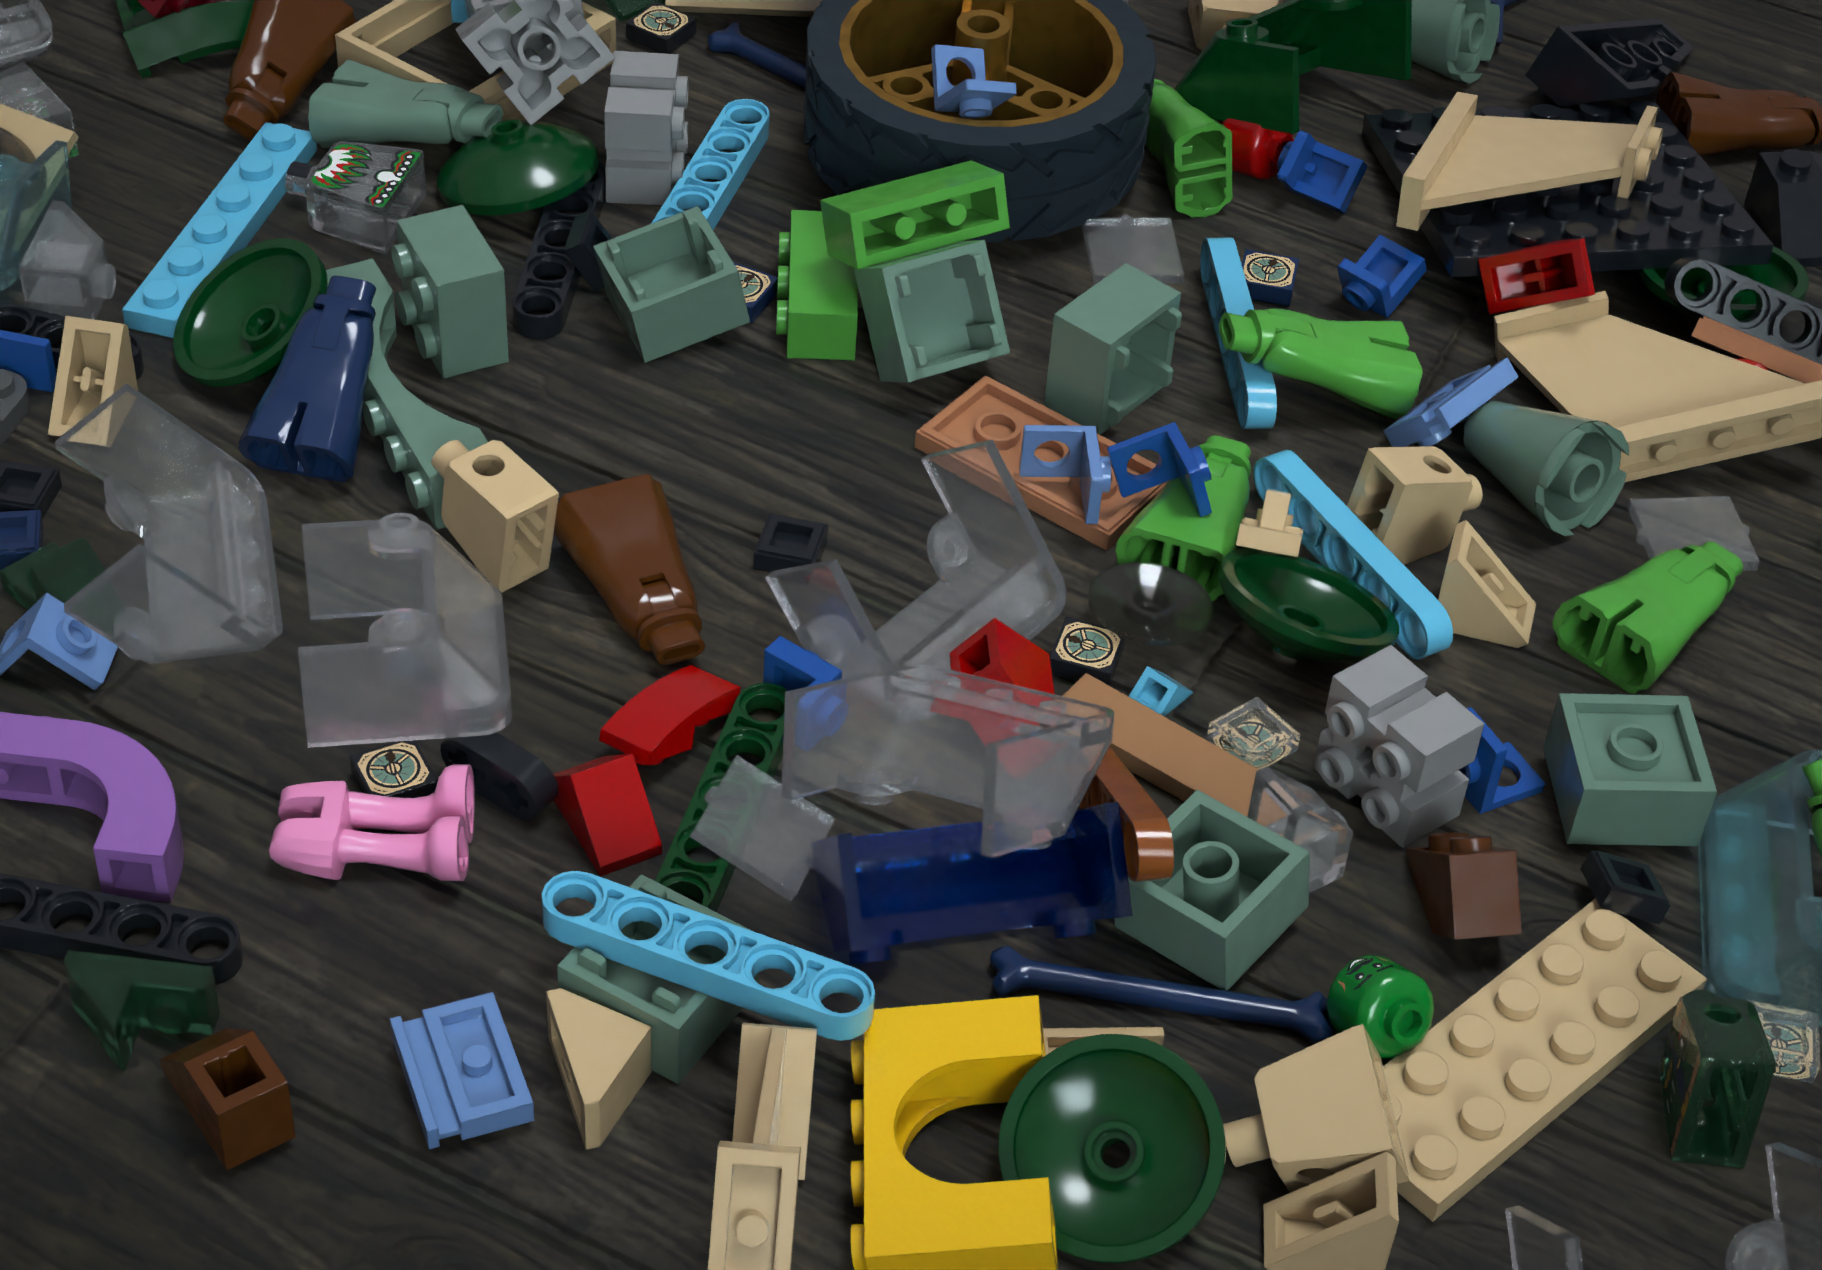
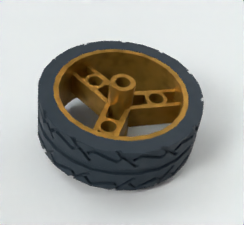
(1063, 142)

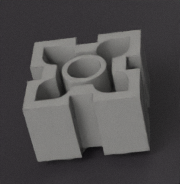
(531, 76)
(645, 127)
(1397, 745)

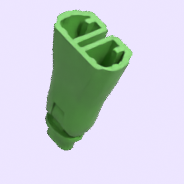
(1191, 151)
(1352, 358)
(1174, 530)
(1645, 618)

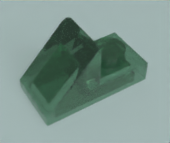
(52, 571)
(128, 994)

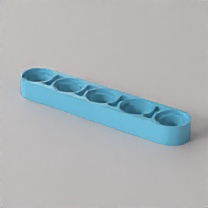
(711, 163)
(1228, 292)
(1350, 548)
(727, 979)

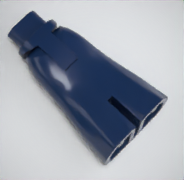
(315, 401)

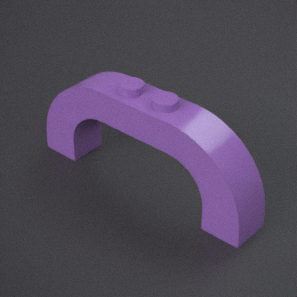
(110, 776)

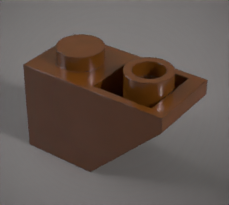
(1467, 886)
(233, 1094)

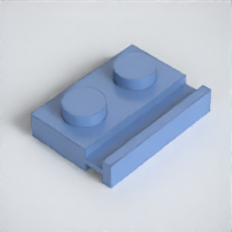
(1450, 405)
(462, 1070)

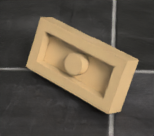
(1272, 527)

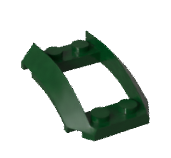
(188, 35)

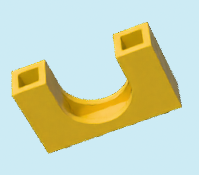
(913, 1070)

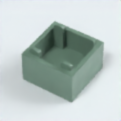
(672, 284)
(932, 311)
(1112, 348)
(1629, 770)
(680, 1018)

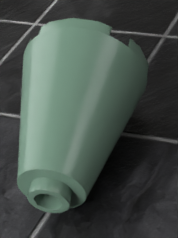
(1454, 36)
(1550, 461)

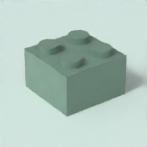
(451, 291)
(1227, 894)

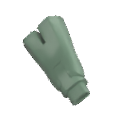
(381, 108)

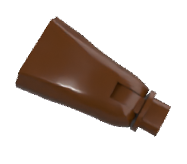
(280, 58)
(1733, 119)
(632, 556)

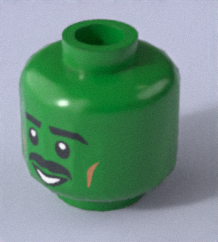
(1385, 999)

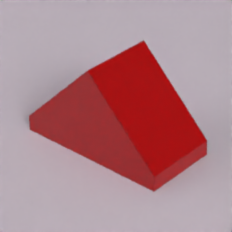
(1537, 275)
(609, 812)

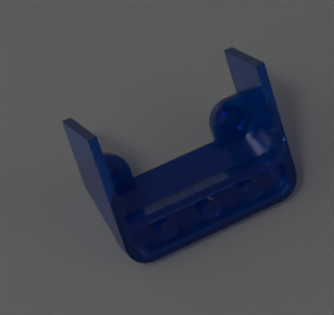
(940, 885)

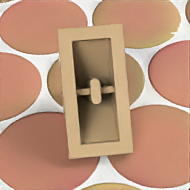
(91, 368)
(1483, 593)
(599, 1059)
(1336, 1221)

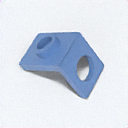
(973, 96)
(1081, 461)
(60, 641)

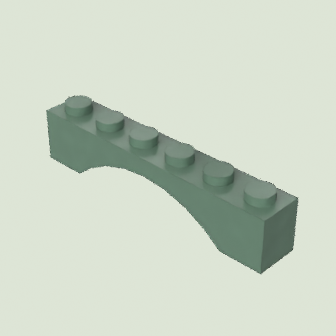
(405, 423)

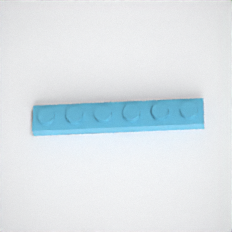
(219, 227)

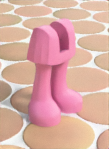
(323, 820)

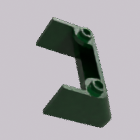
(1256, 61)

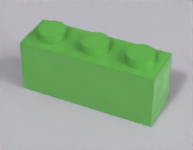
(915, 214)
(816, 293)

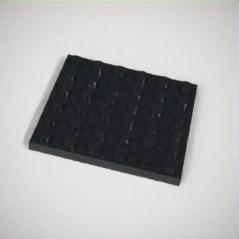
(1666, 218)

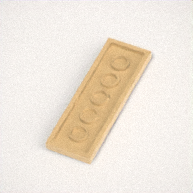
(1528, 1050)

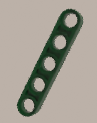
(740, 734)

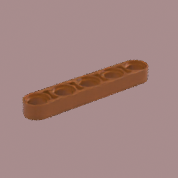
(1144, 825)

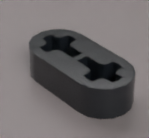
(504, 773)

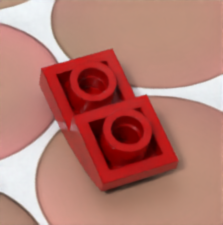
(665, 714)

